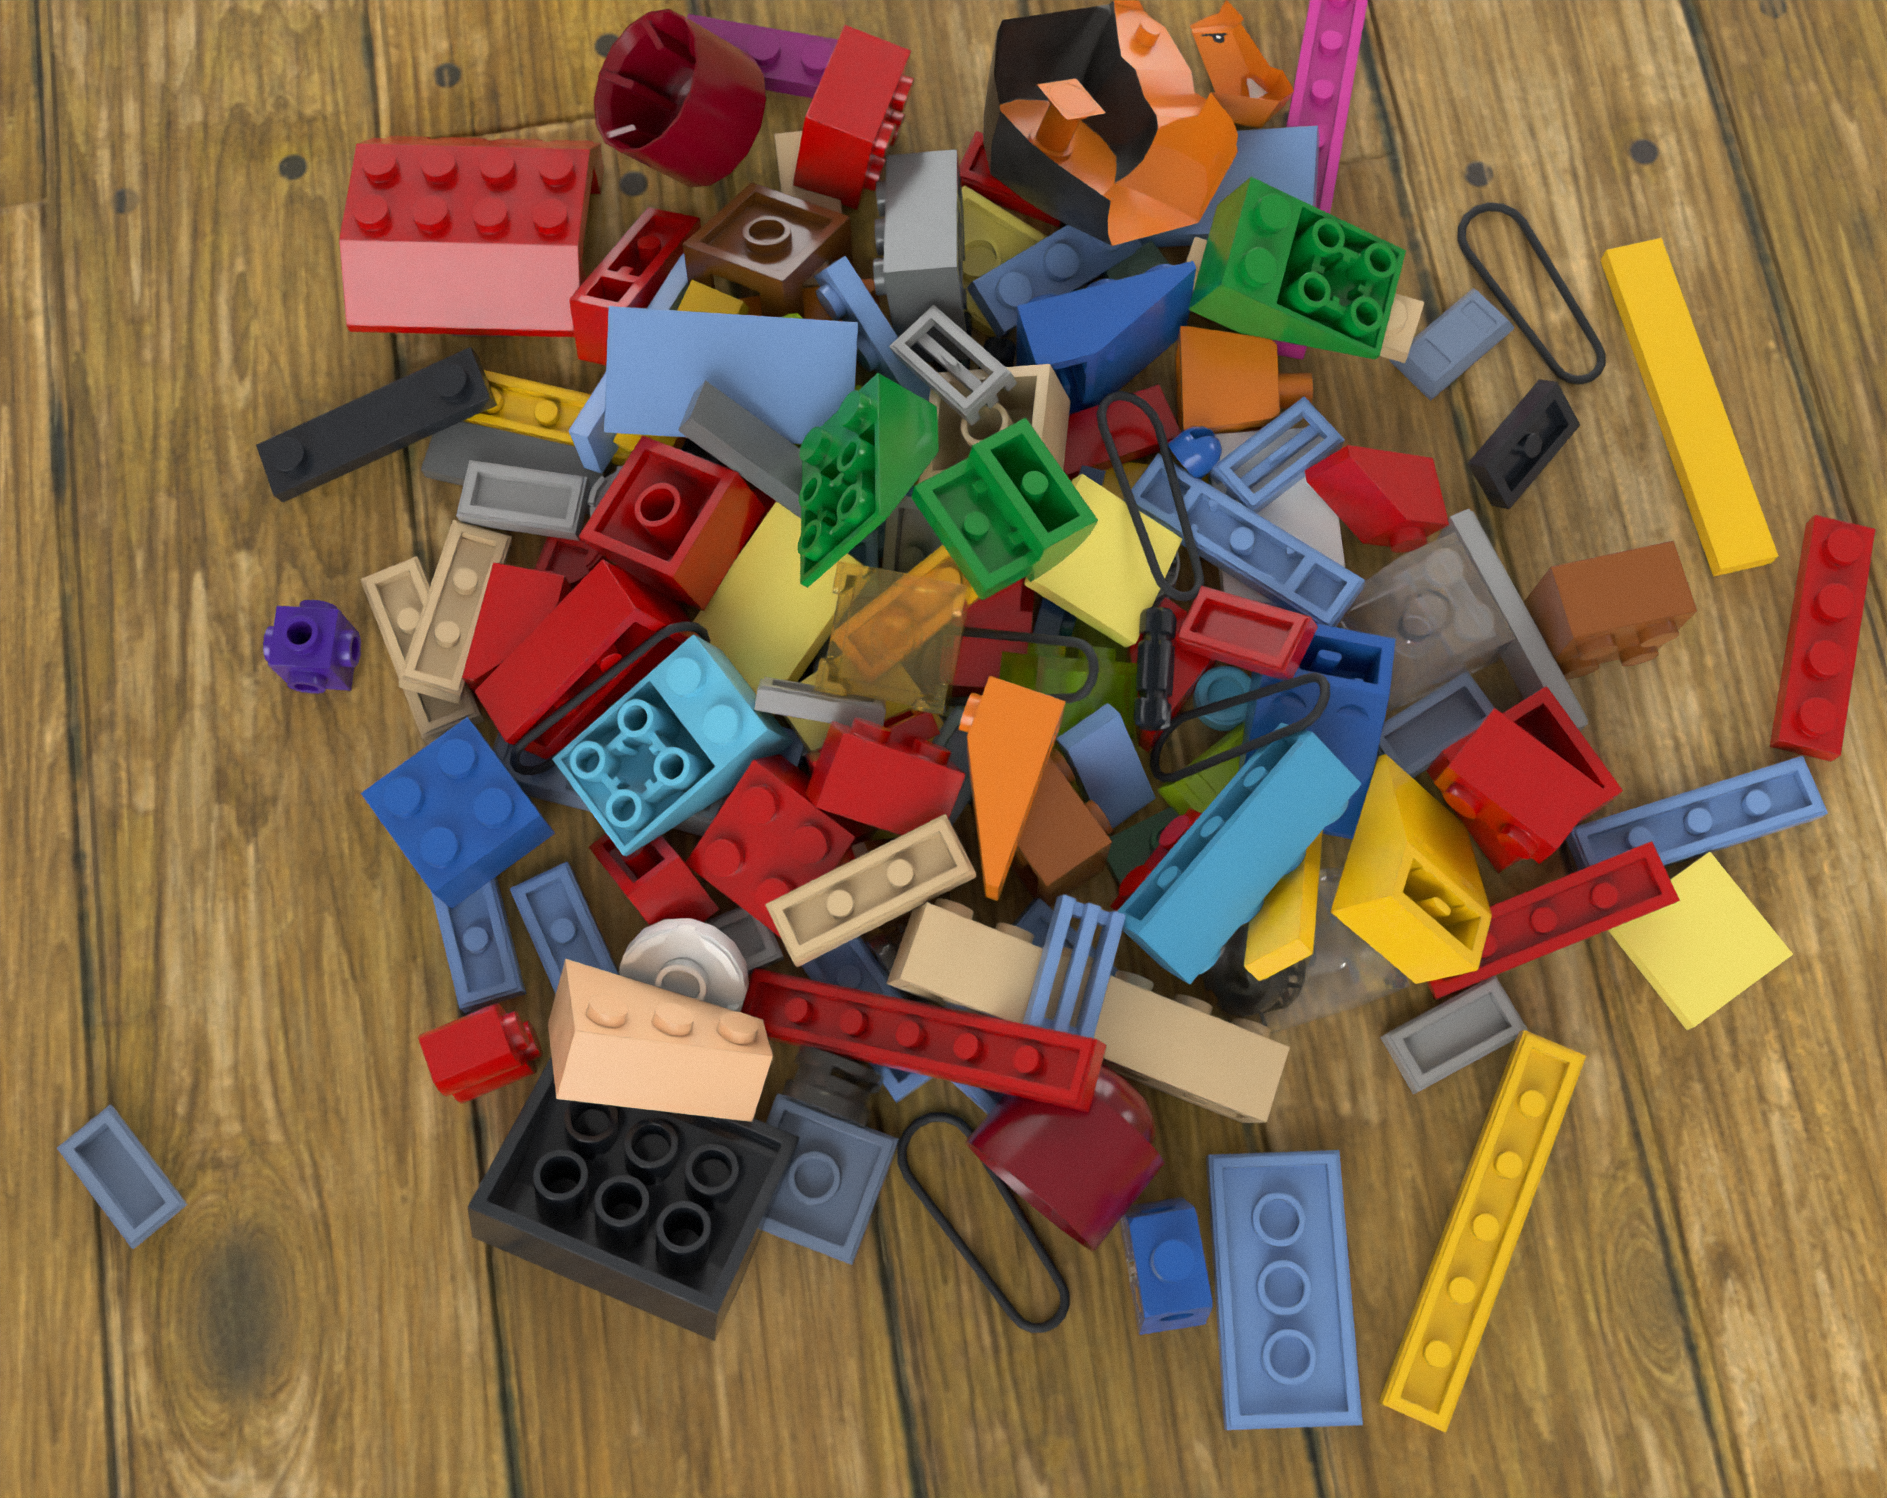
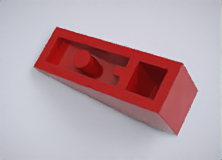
(628, 276)

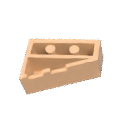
(653, 1048)

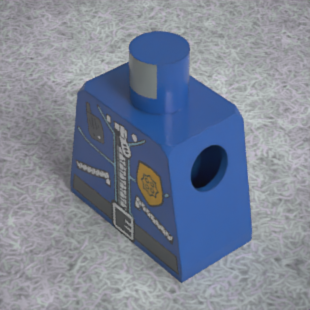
(1166, 1265)

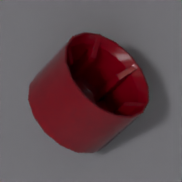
(679, 99)
(1071, 1162)

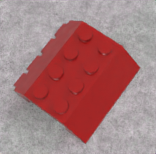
(466, 234)

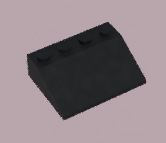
(634, 1201)

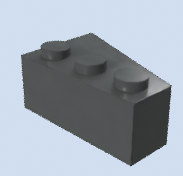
(921, 242)

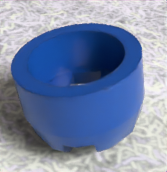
(1196, 450)

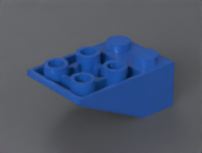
(1105, 331)
(1353, 721)

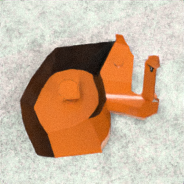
(1109, 110)

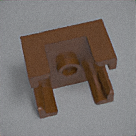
(768, 246)

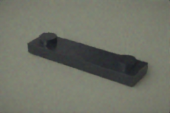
(376, 425)

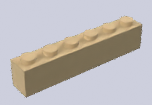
(1147, 1036)

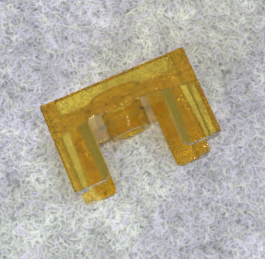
(894, 637)

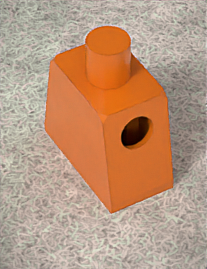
(1232, 381)

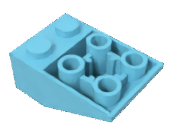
(670, 746)

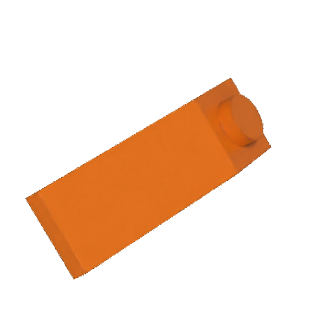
(1007, 755)

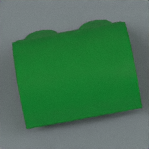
(1005, 510)

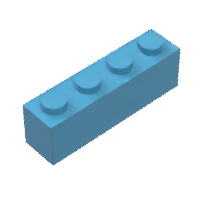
(1237, 853)

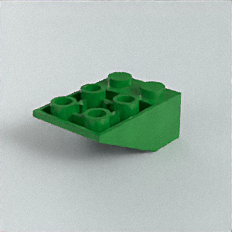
(1296, 274)
(860, 469)

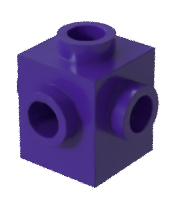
(312, 647)

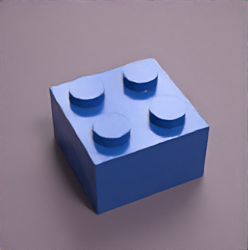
(457, 813)

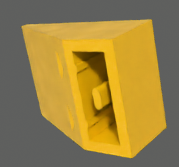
(1413, 881)

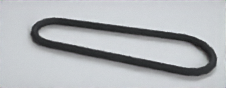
(1510, 308)
(1131, 503)
(1041, 639)
(592, 688)
(1248, 746)
(961, 1245)

